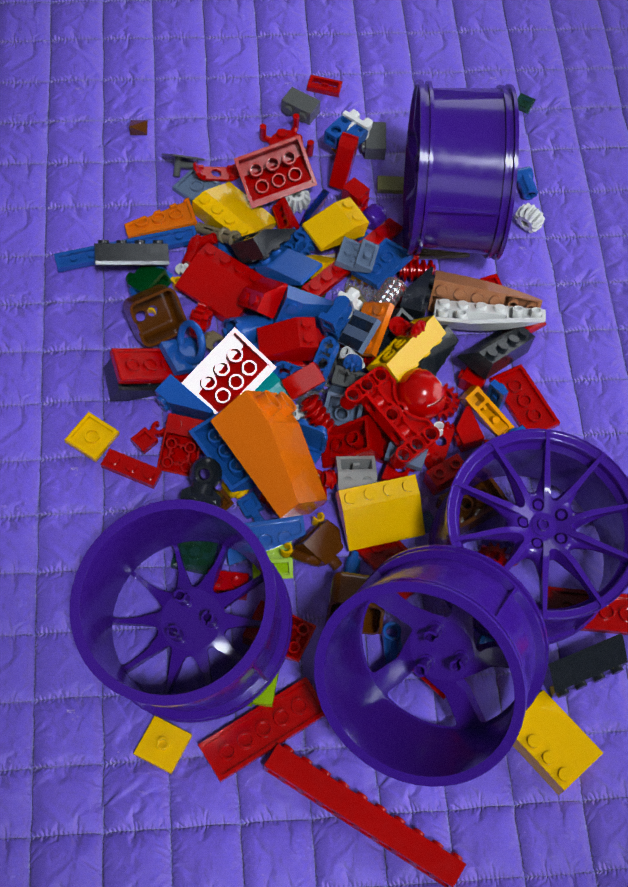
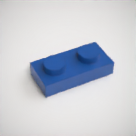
(497, 393)

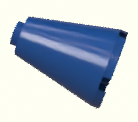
(246, 325)

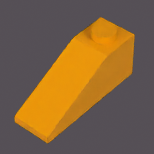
(486, 411)

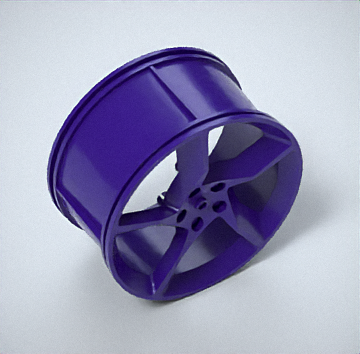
(460, 169)
(441, 651)

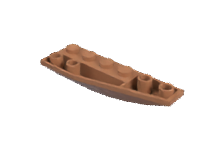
(474, 290)

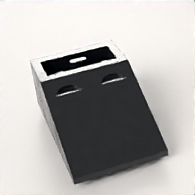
(259, 244)
(417, 295)

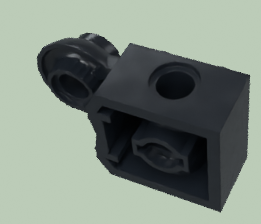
(201, 488)

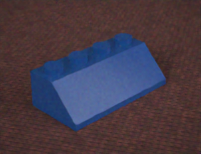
(215, 447)

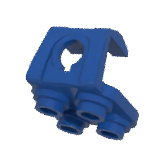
(315, 438)

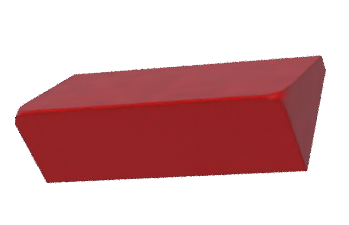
(303, 380)

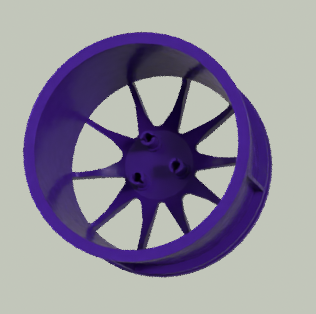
(543, 525)
(190, 616)

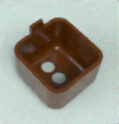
(163, 324)
(342, 588)

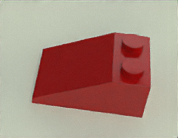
(289, 340)
(353, 438)

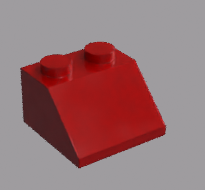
(263, 296)

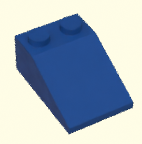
(288, 266)
(301, 304)
(180, 400)

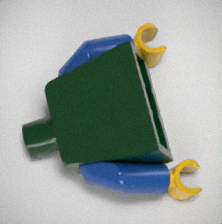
(148, 277)

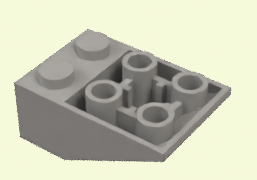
(354, 471)

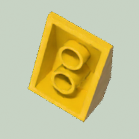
(335, 222)

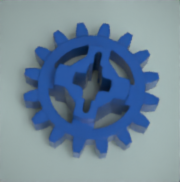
(300, 242)

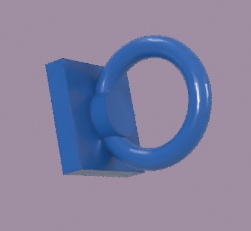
(183, 353)

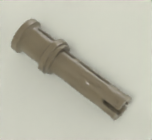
(223, 234)

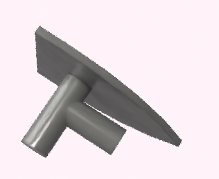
(178, 164)

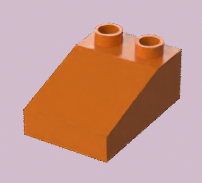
(272, 450)

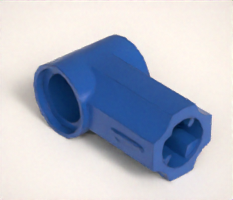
(526, 183)
(391, 645)

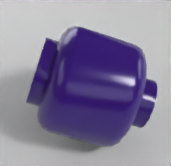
(375, 215)

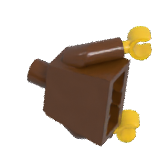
(318, 545)

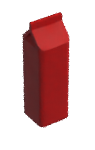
(343, 160)

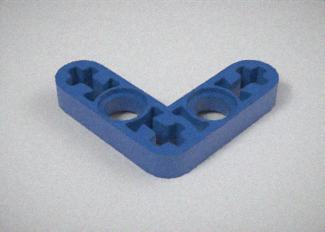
(318, 357)

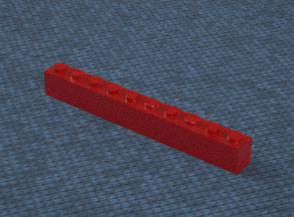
(364, 816)

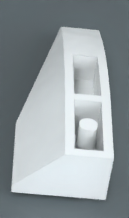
(485, 317)

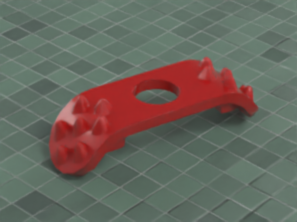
(227, 173)
(400, 327)
(436, 453)

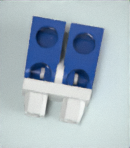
(349, 123)
(340, 313)

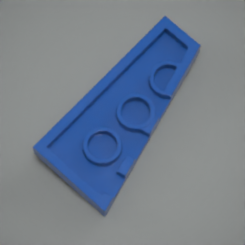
(272, 534)

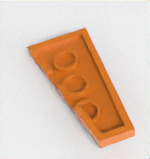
(172, 218)

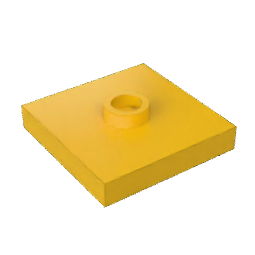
(92, 436)
(163, 745)

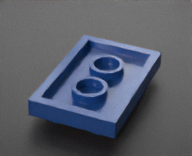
(388, 262)

